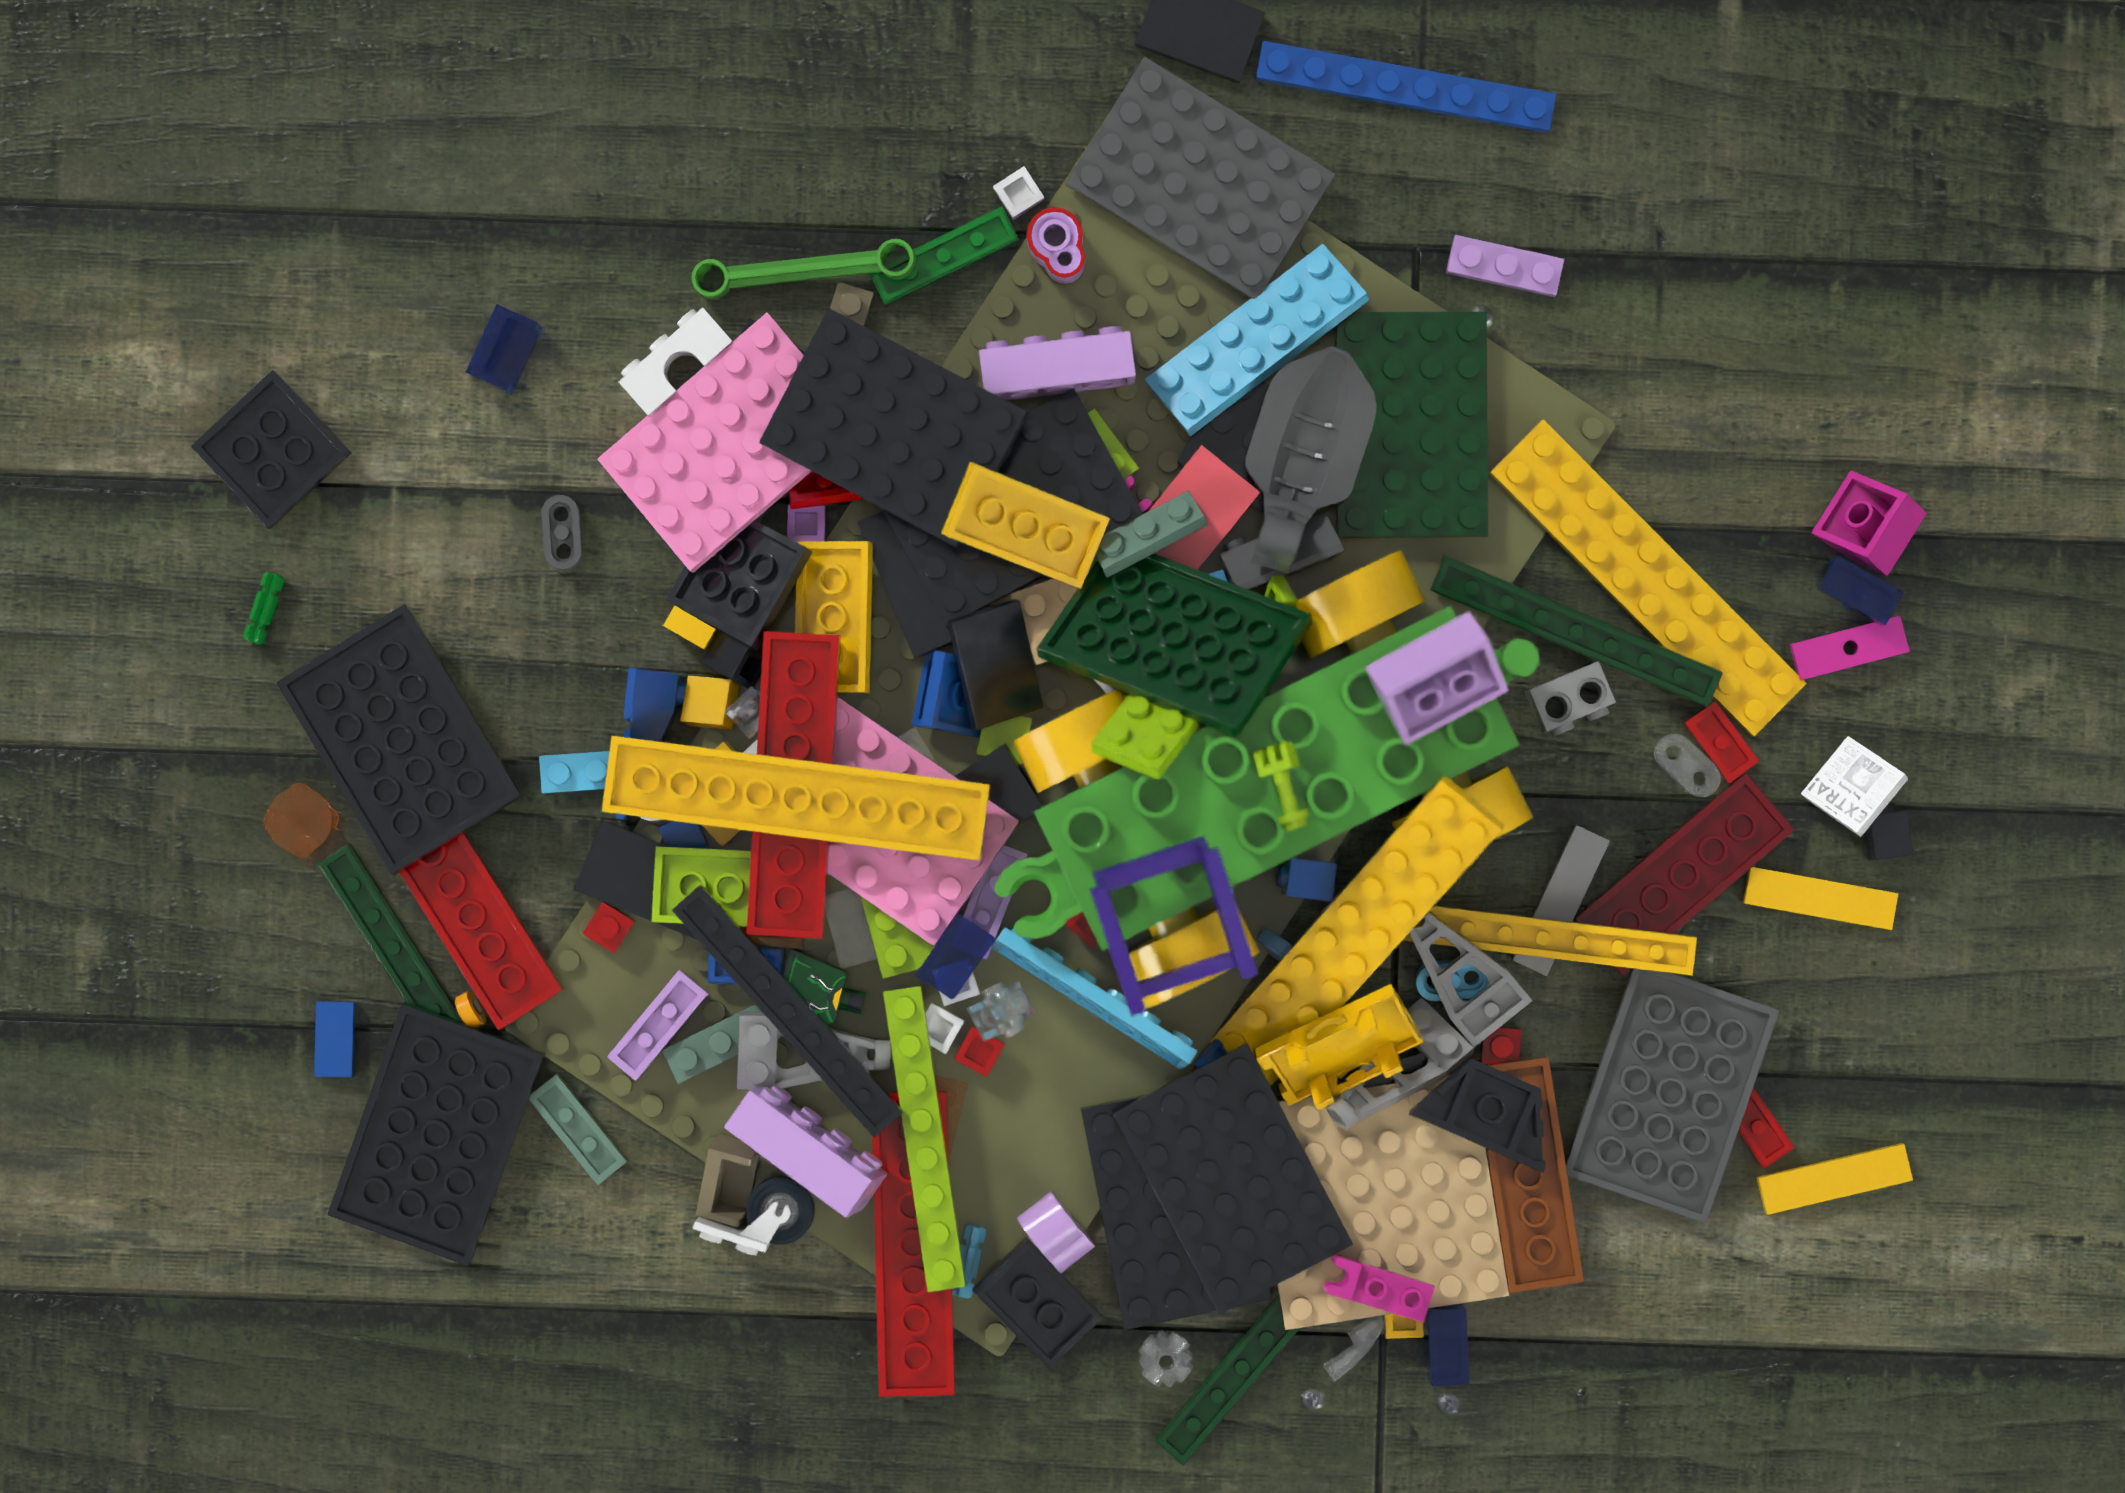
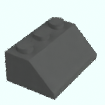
(1316, 546)

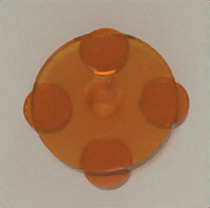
(300, 820)

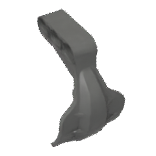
(1307, 446)

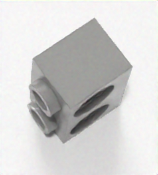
(1568, 691)

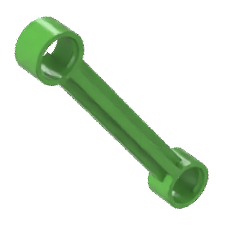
(803, 269)

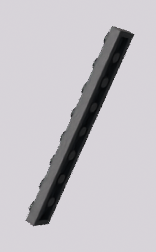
(787, 1010)

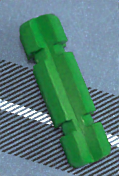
(263, 608)

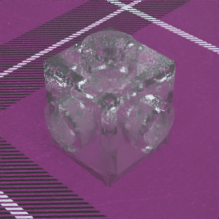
(1008, 1007)
(1161, 1345)

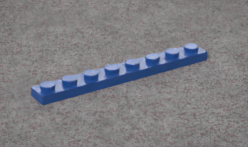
(1405, 86)

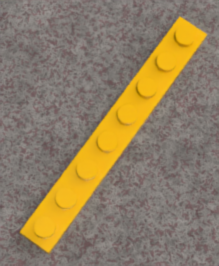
(1569, 940)

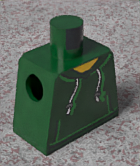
(822, 986)

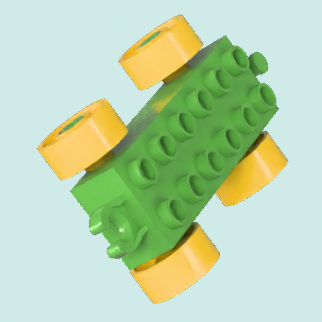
(1212, 789)

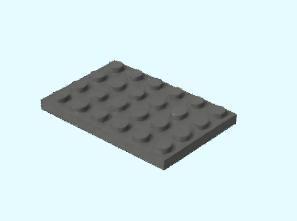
(1200, 179)
(1670, 1092)

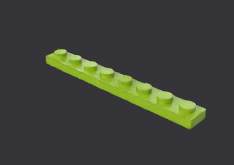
(924, 1138)

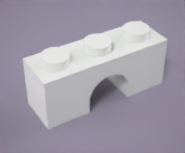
(697, 337)

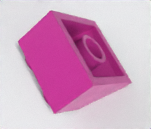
(1869, 522)

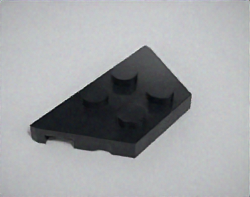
(1488, 1111)

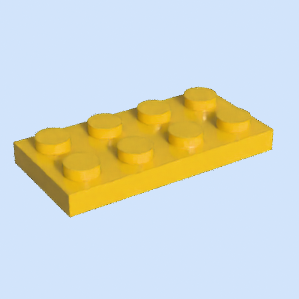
(1025, 525)
(837, 600)

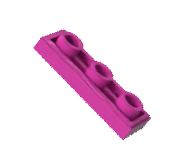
(1869, 643)

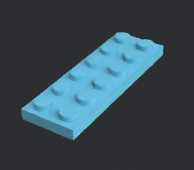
(1257, 339)
(1108, 1006)

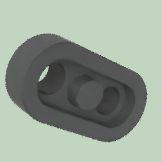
(562, 533)

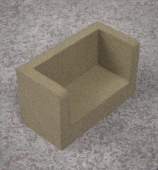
(727, 1181)

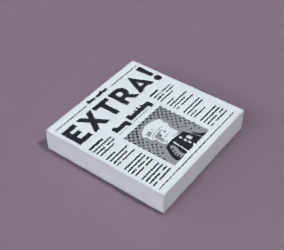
(1854, 786)

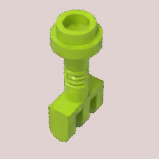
(1277, 762)

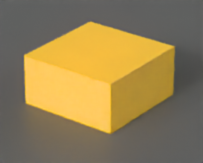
(690, 628)
(707, 701)

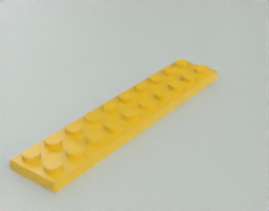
(1645, 575)
(796, 798)
(1366, 919)

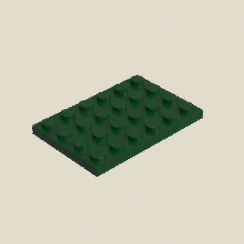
(1430, 426)
(1177, 639)

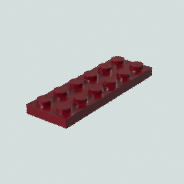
(1693, 864)

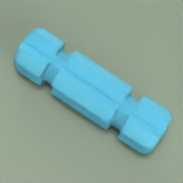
(971, 1257)

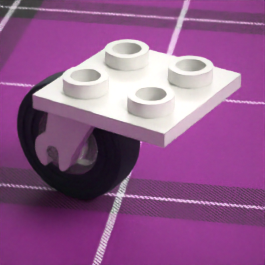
(776, 1212)

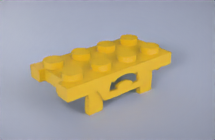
(1336, 1043)

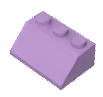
(1437, 678)

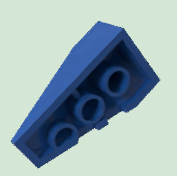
(651, 705)

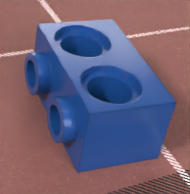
(1307, 879)

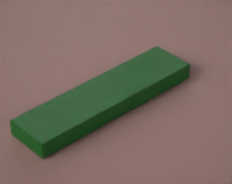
(947, 255)

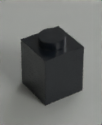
(734, 659)
(1889, 835)

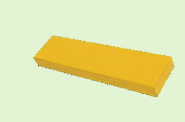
(1820, 898)
(1834, 1178)

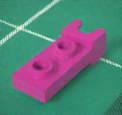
(1381, 1289)

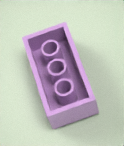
(1058, 366)
(807, 1149)

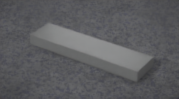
(1567, 886)

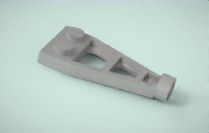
(1490, 1006)
(1441, 1047)
(759, 1048)

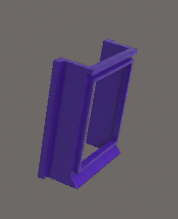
(1153, 865)

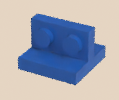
(941, 697)

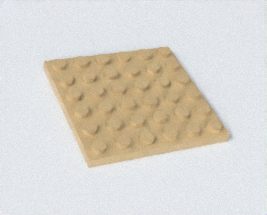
(1408, 1202)

